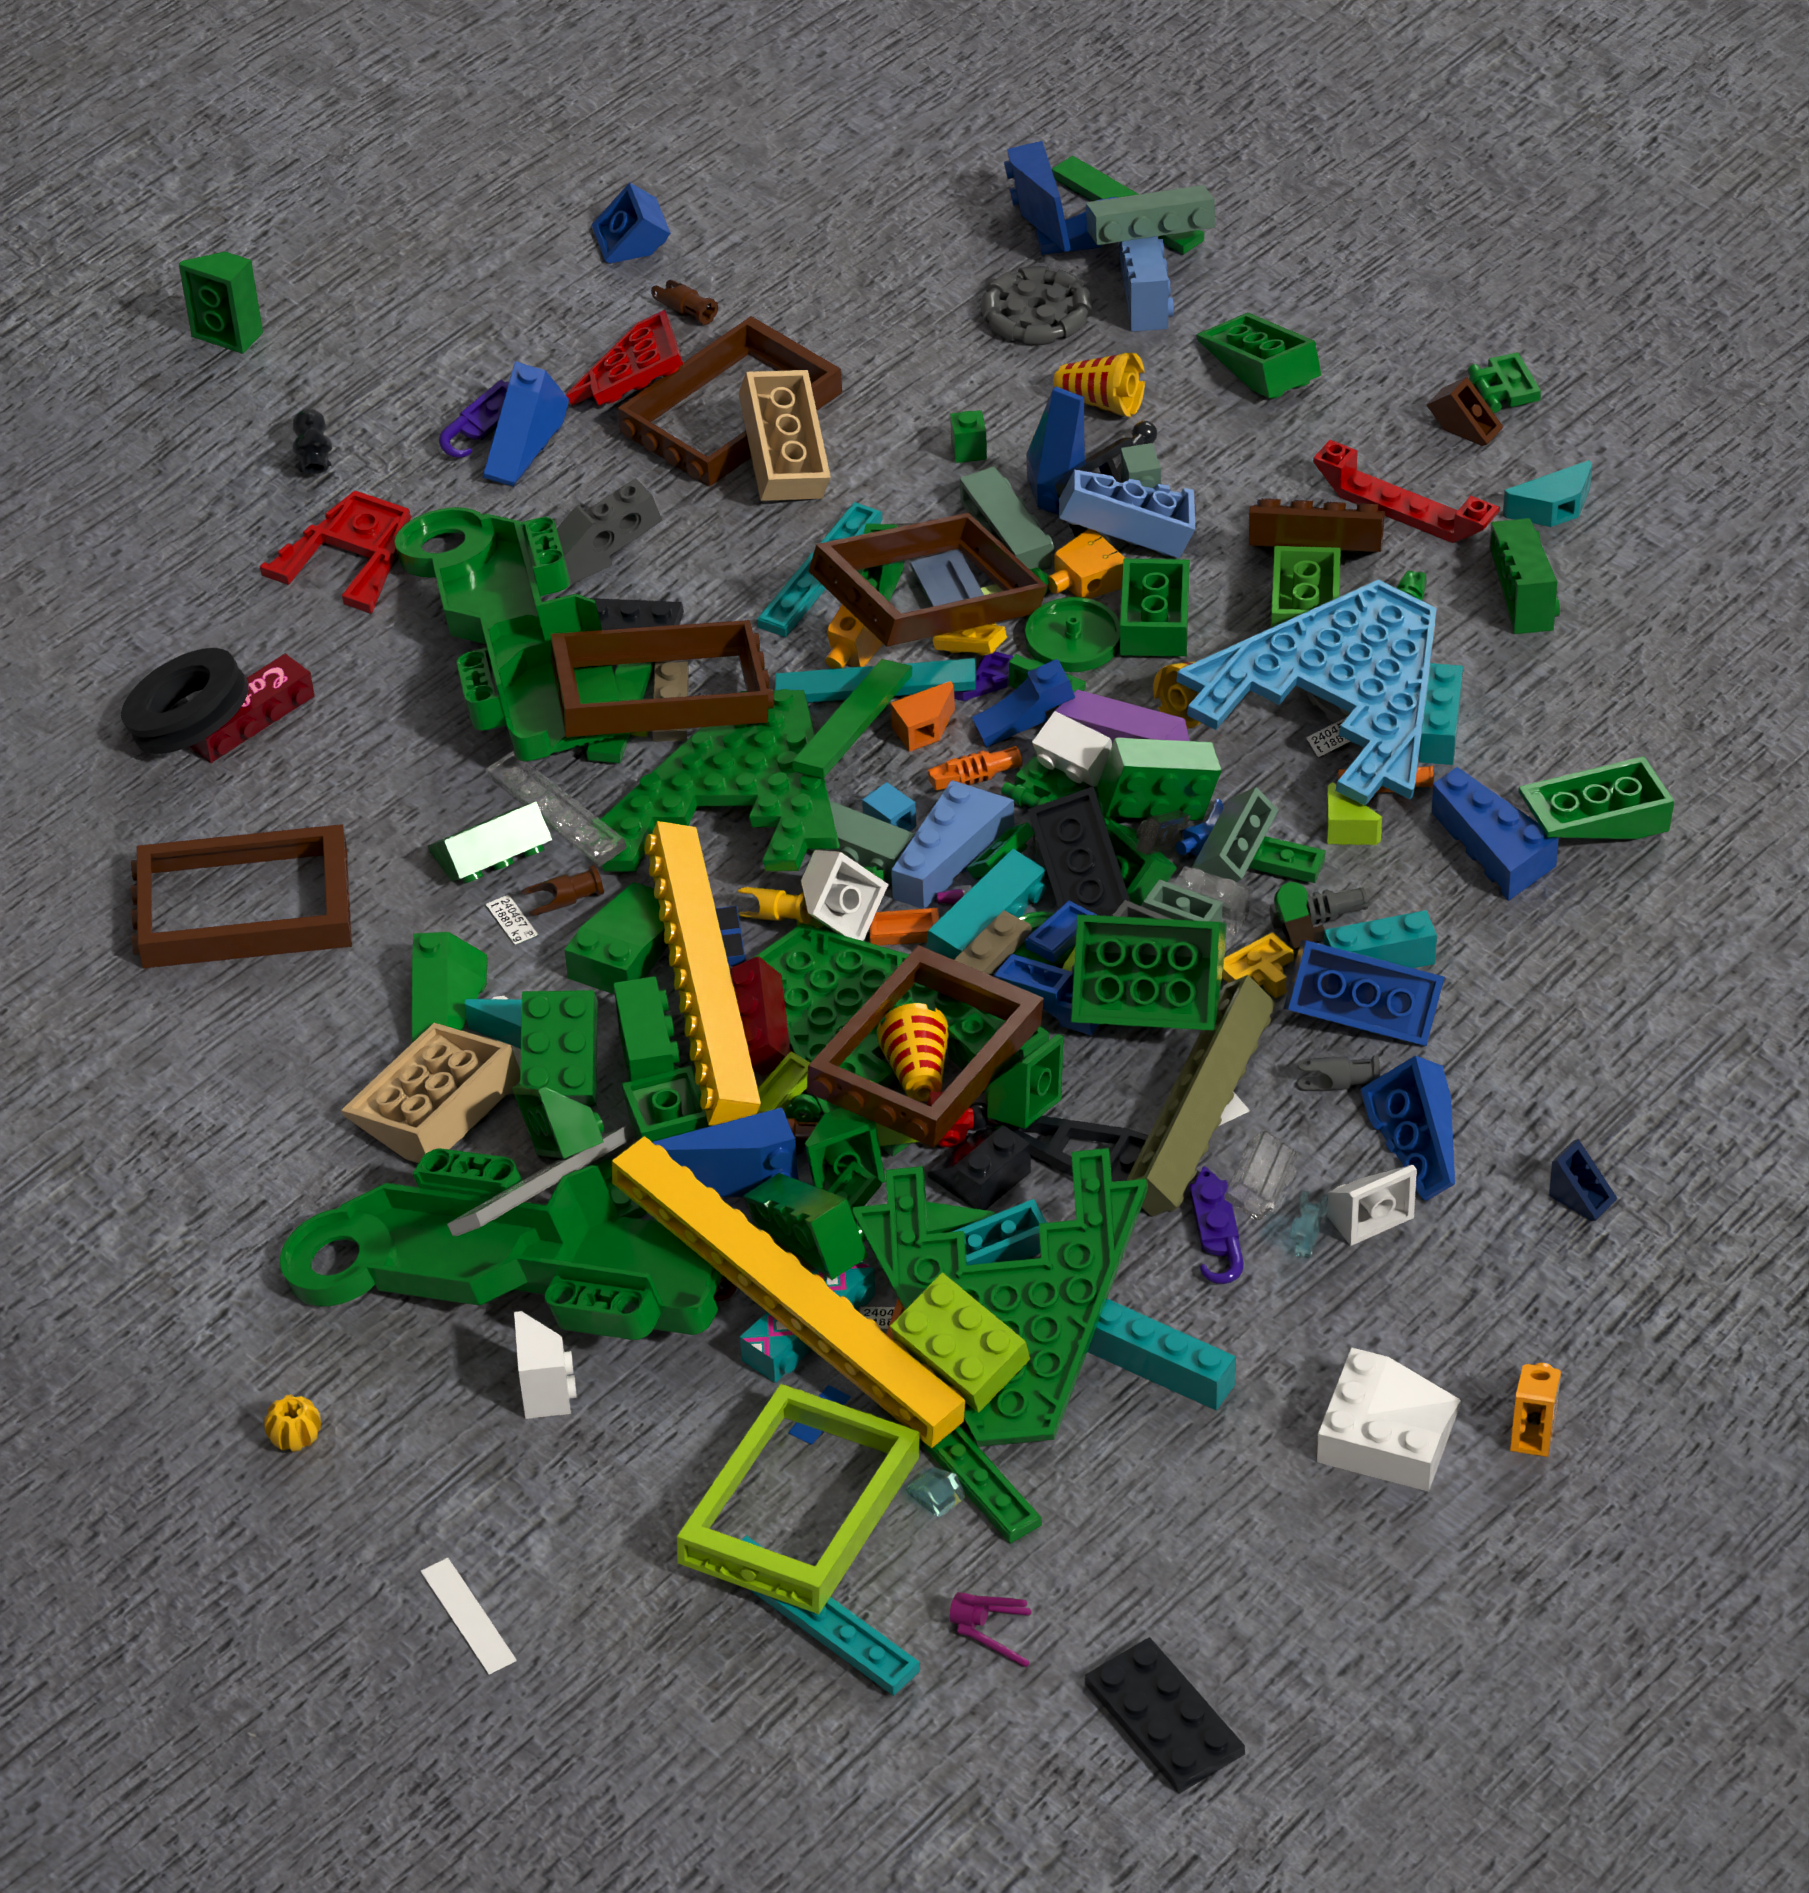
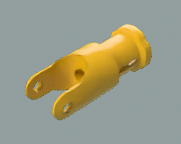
(777, 905)

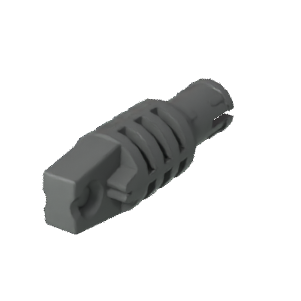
(1329, 905)

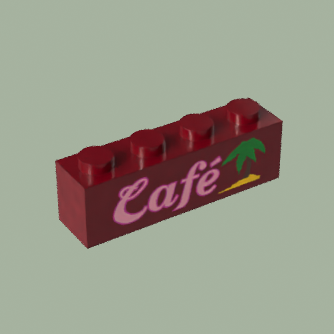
(271, 695)

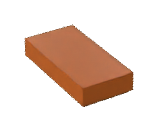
(902, 926)

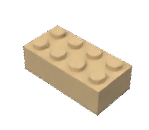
(784, 435)

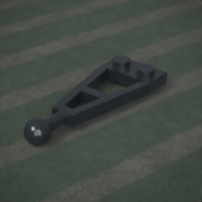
(1142, 433)
(1122, 1157)

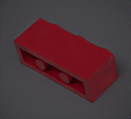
(762, 1013)

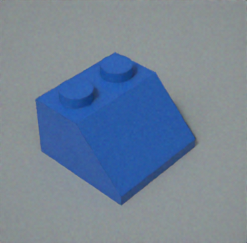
(630, 226)

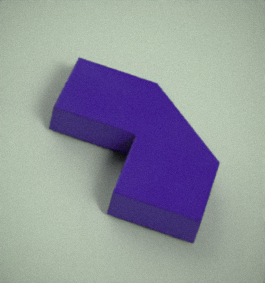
(990, 676)

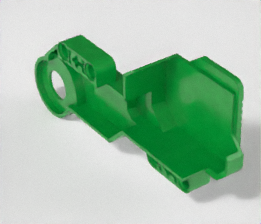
(493, 598)
(590, 1262)

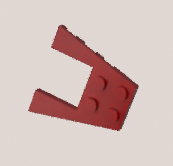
(357, 525)

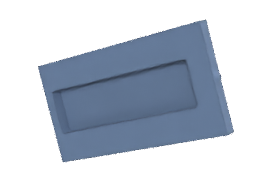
(946, 578)

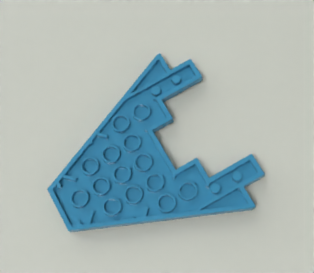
(1355, 652)

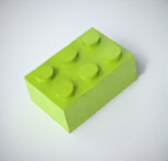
(961, 1341)

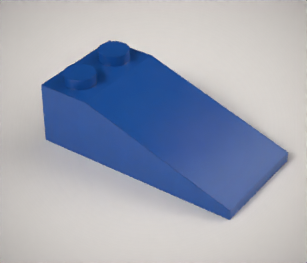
(1037, 191)
(1363, 992)
(737, 1153)

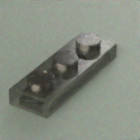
(1161, 832)

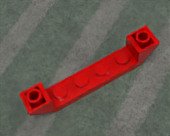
(1339, 468)

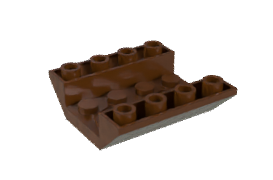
(1316, 527)

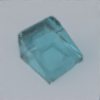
(937, 1491)

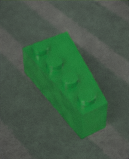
(1524, 576)
(808, 1223)

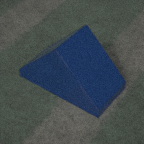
(1579, 1183)

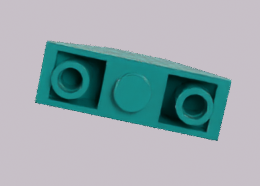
(1550, 497)

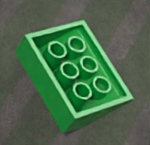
(1147, 972)

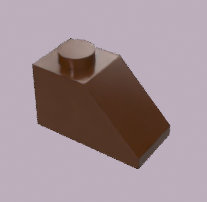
(1465, 412)

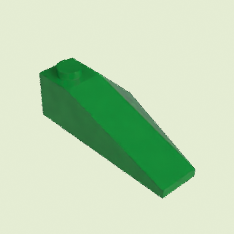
(442, 979)

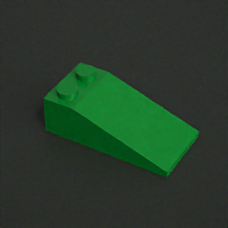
(1263, 354)
(1602, 802)
(618, 941)

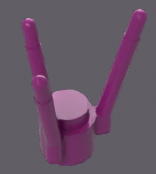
(973, 1610)

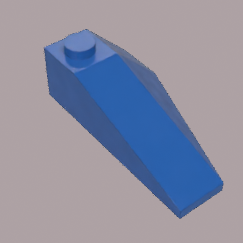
(528, 418)
(1055, 446)
(1415, 1118)

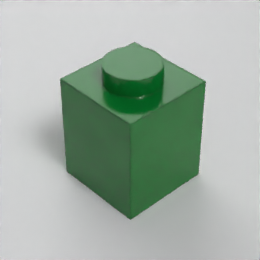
(968, 436)

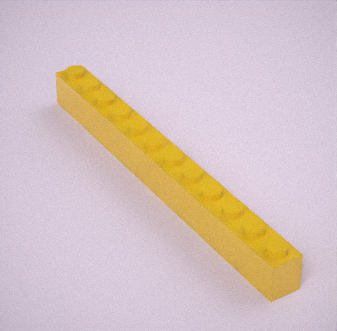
(701, 974)
(789, 1291)

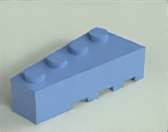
(1146, 283)
(1130, 511)
(948, 841)

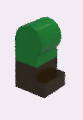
(1294, 916)

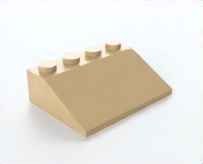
(435, 1091)

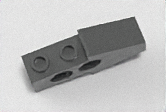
(604, 528)

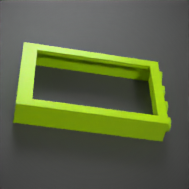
(772, 1572)

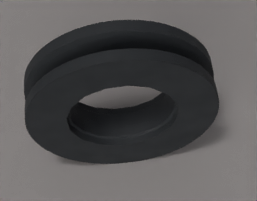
(166, 731)

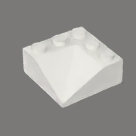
(1386, 1422)

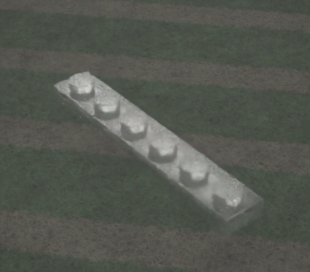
(558, 809)

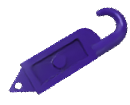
(475, 420)
(1216, 1225)

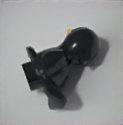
(311, 444)

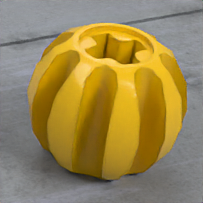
(292, 1423)

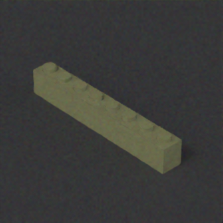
(1201, 1095)

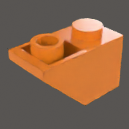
(923, 716)

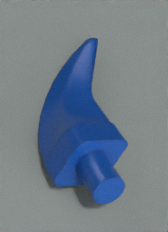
(1196, 836)

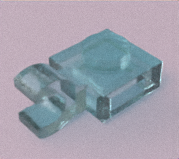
(1306, 1228)

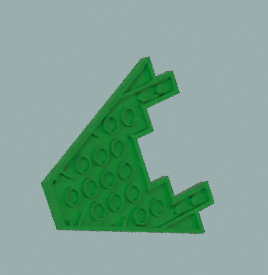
(736, 769)
(831, 979)
(1044, 1300)

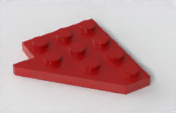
(632, 362)

